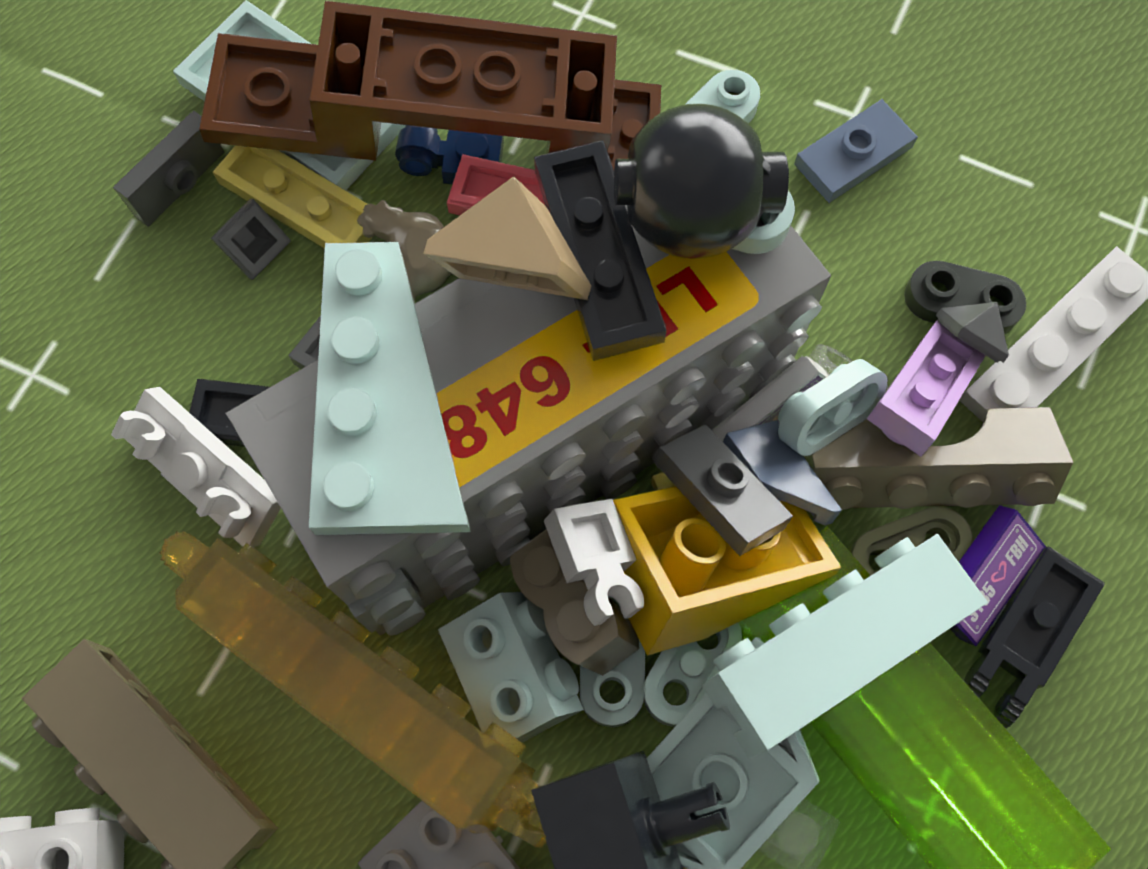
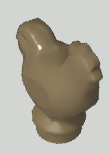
(411, 233)

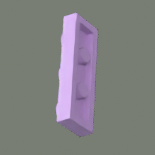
(926, 390)

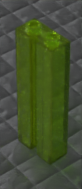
(943, 760)

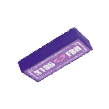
(997, 566)

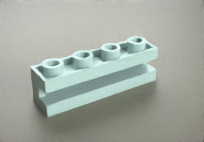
(843, 644)

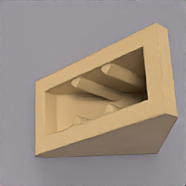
(511, 244)

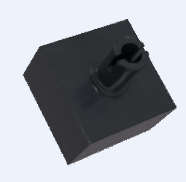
(616, 818)

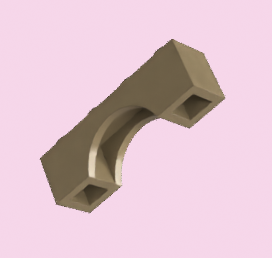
(1009, 462)

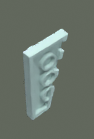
(377, 414)

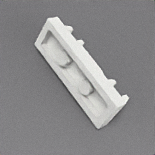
(199, 466)

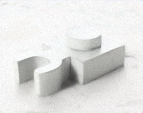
(596, 550)

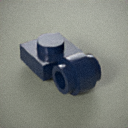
(422, 149)

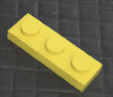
(293, 194)

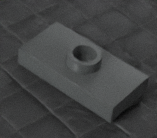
(168, 170)
(722, 489)

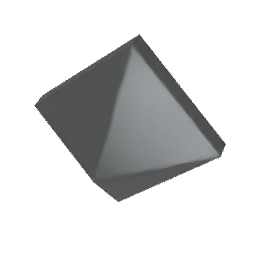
(251, 239)
(978, 327)

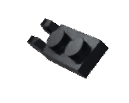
(1034, 631)

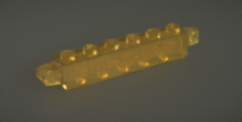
(360, 696)

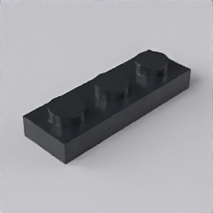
(621, 301)

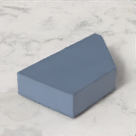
(782, 470)

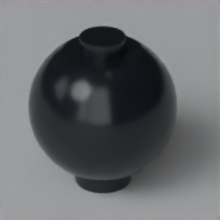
(699, 181)

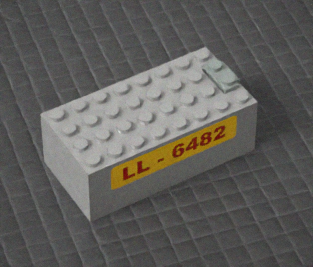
(538, 417)

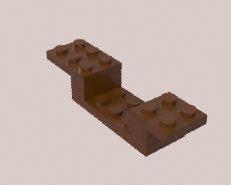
(422, 74)

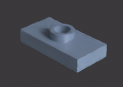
(855, 150)

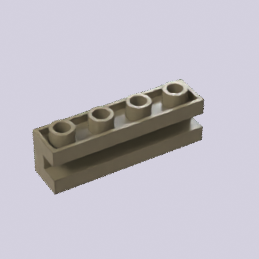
(145, 762)

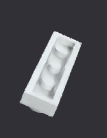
(1062, 337)

